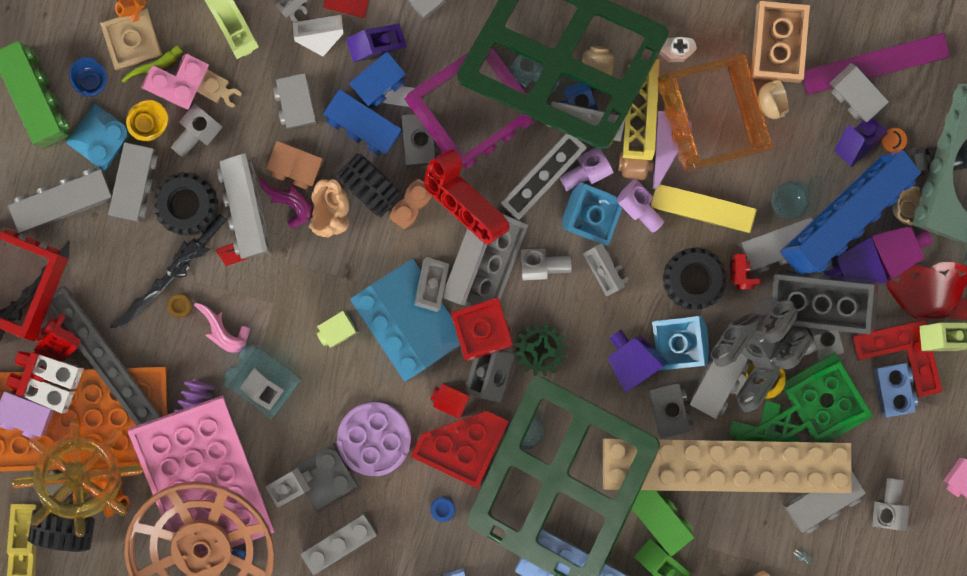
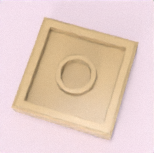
(131, 41)

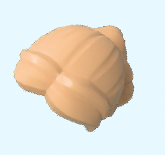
(330, 208)

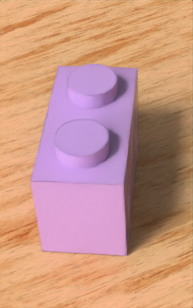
(24, 415)

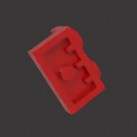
(738, 270)
(55, 340)

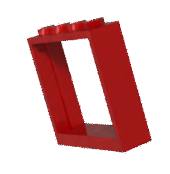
(45, 290)

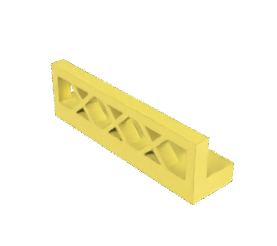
(649, 118)

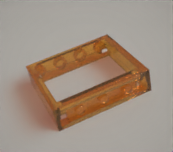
(748, 106)

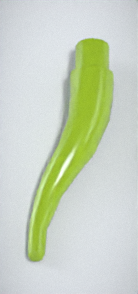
(162, 63)

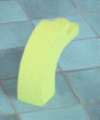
(233, 26)

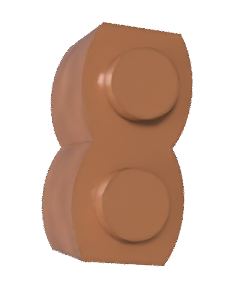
(295, 165)
(407, 210)

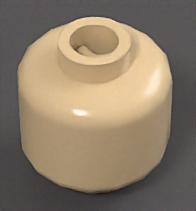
(599, 58)

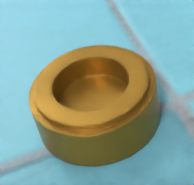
(179, 305)

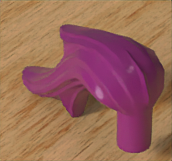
(292, 198)

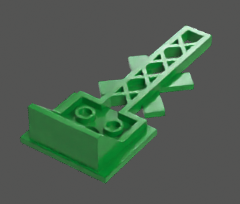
(804, 392)

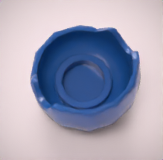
(88, 77)

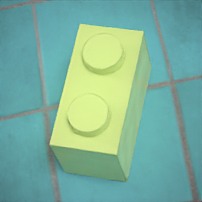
(336, 329)
(944, 337)

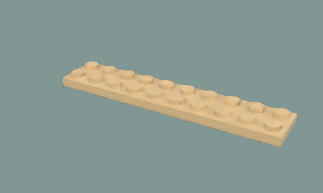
(735, 466)

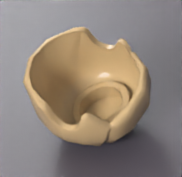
(773, 100)
(907, 204)

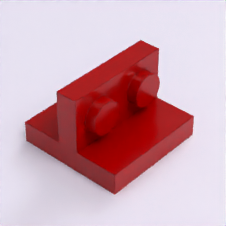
(482, 329)

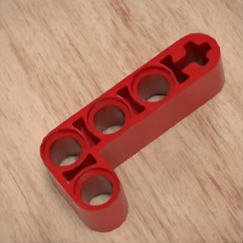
(463, 200)

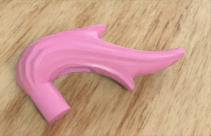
(220, 335)

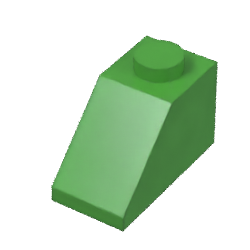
(658, 561)

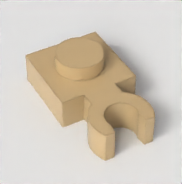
(215, 88)

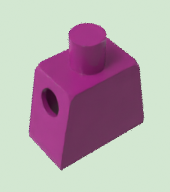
(900, 249)

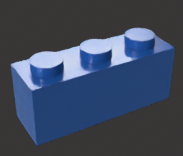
(362, 123)

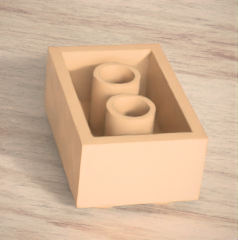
(780, 41)

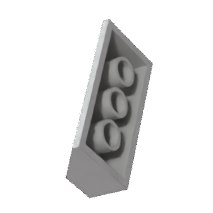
(245, 206)
(484, 268)

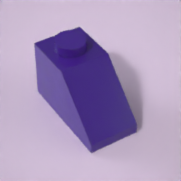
(376, 42)

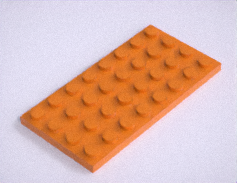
(98, 417)

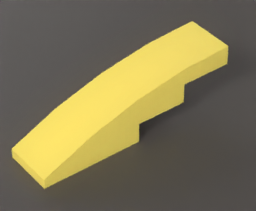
(704, 208)
(20, 551)

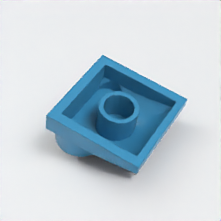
(99, 137)
(591, 214)
(682, 342)

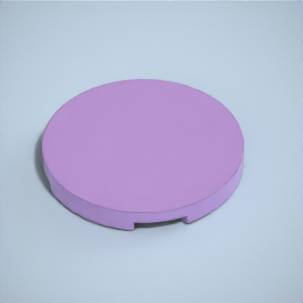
(374, 439)

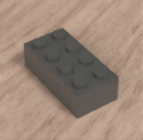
(829, 300)

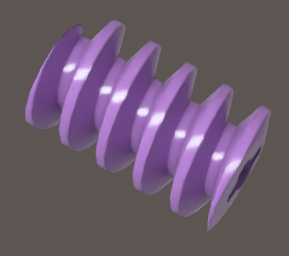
(196, 393)

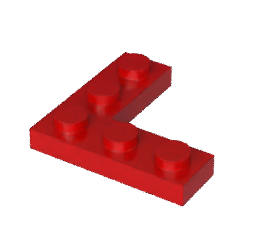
(900, 338)

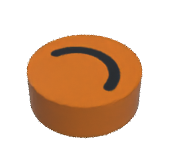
(894, 140)

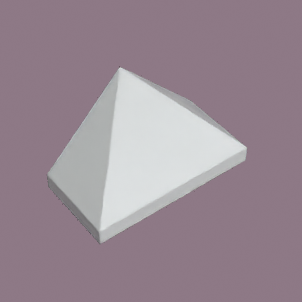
(318, 33)

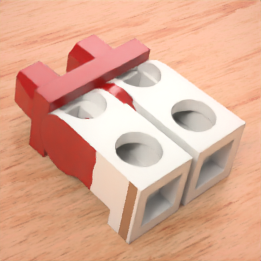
(37, 376)

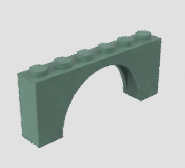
(939, 206)

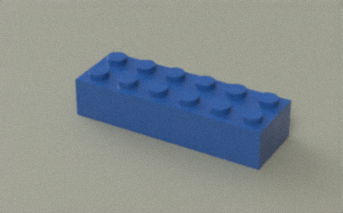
(851, 213)

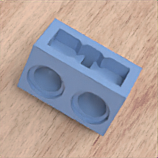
(888, 391)

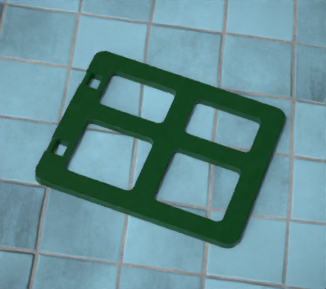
(559, 62)
(556, 479)

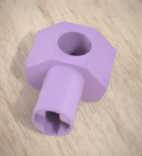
(592, 168)
(636, 202)

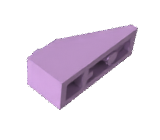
(665, 148)

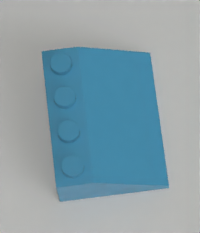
(406, 332)

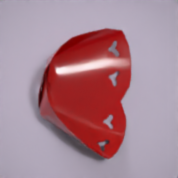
(930, 291)

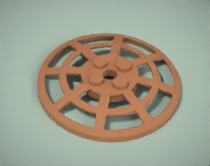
(198, 532)

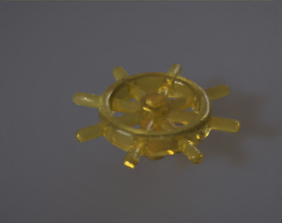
(77, 477)

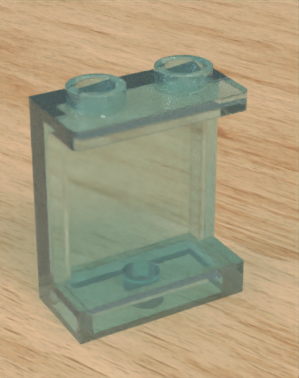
(257, 358)

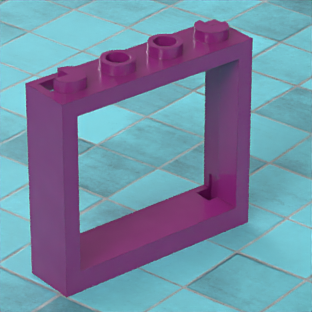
(434, 128)

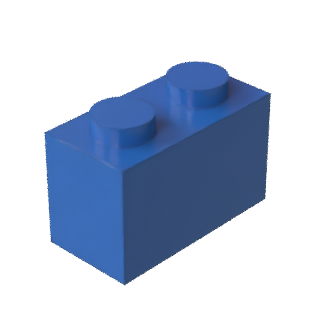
(378, 80)

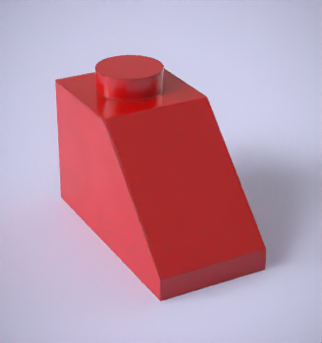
(449, 400)

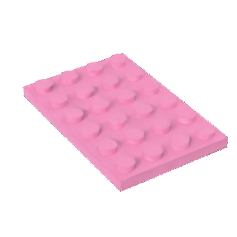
(199, 447)

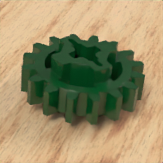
(525, 346)

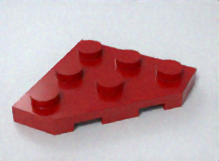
(462, 447)

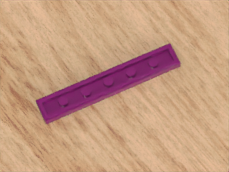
(879, 62)

